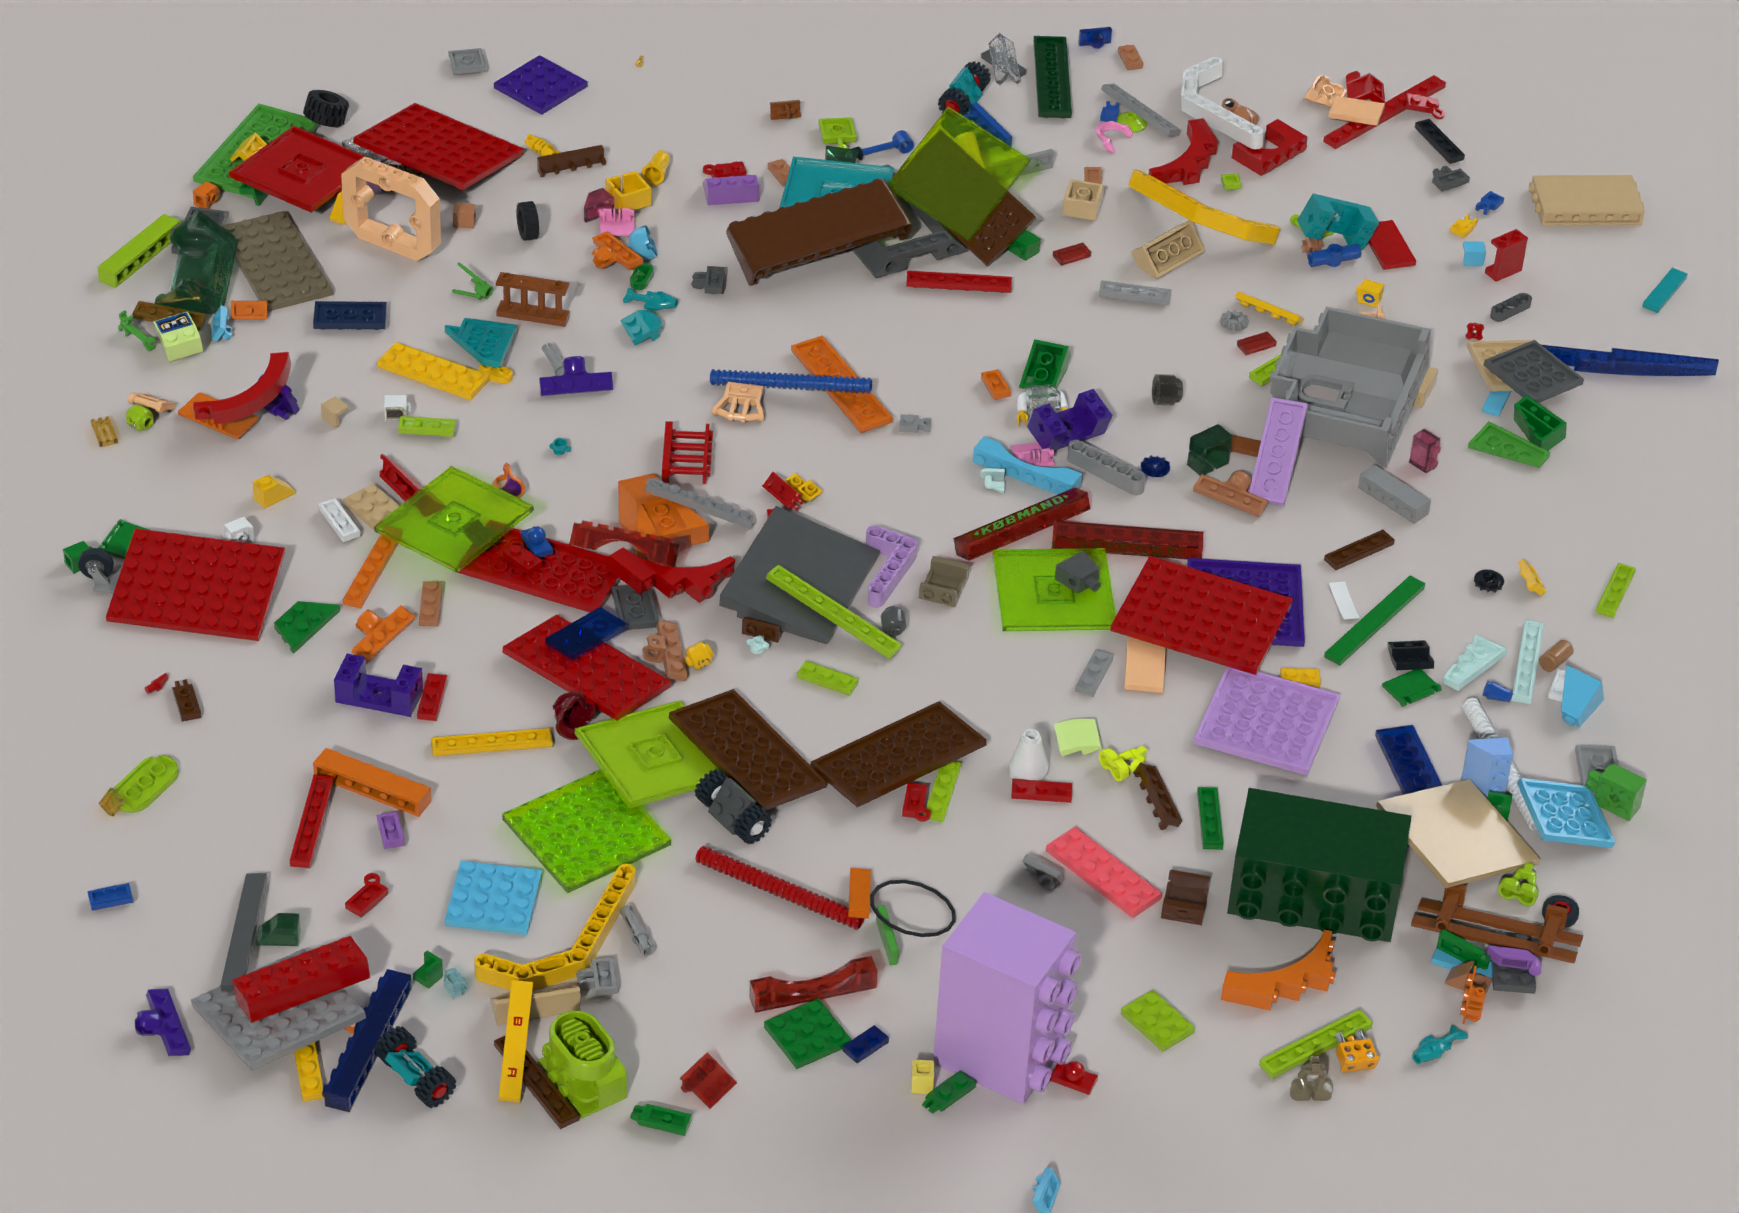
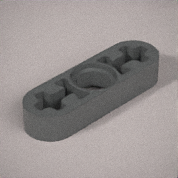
(1502, 312)

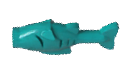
(653, 301)
(1433, 1048)

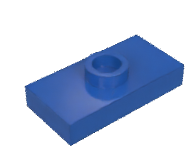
(110, 896)

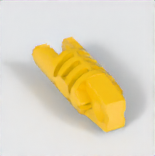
(540, 146)

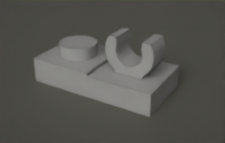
(1034, 866)

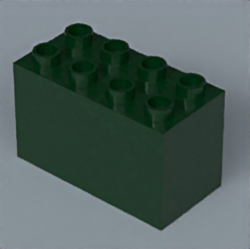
(1319, 865)

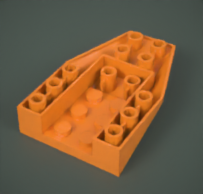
(657, 515)

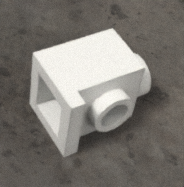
(239, 530)

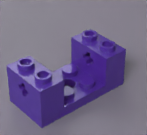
(1086, 420)
(359, 689)

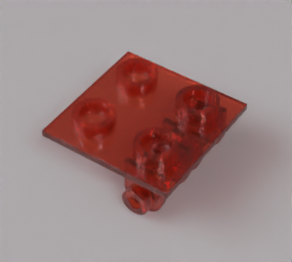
(707, 1080)

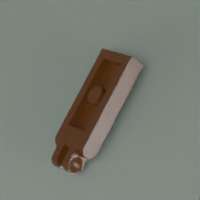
(186, 701)

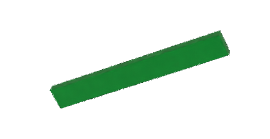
(1374, 620)

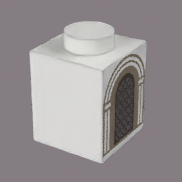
(396, 406)

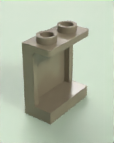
(944, 581)

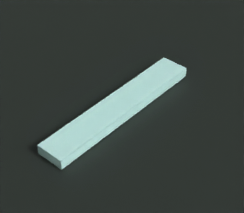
(1527, 662)

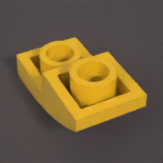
(807, 489)

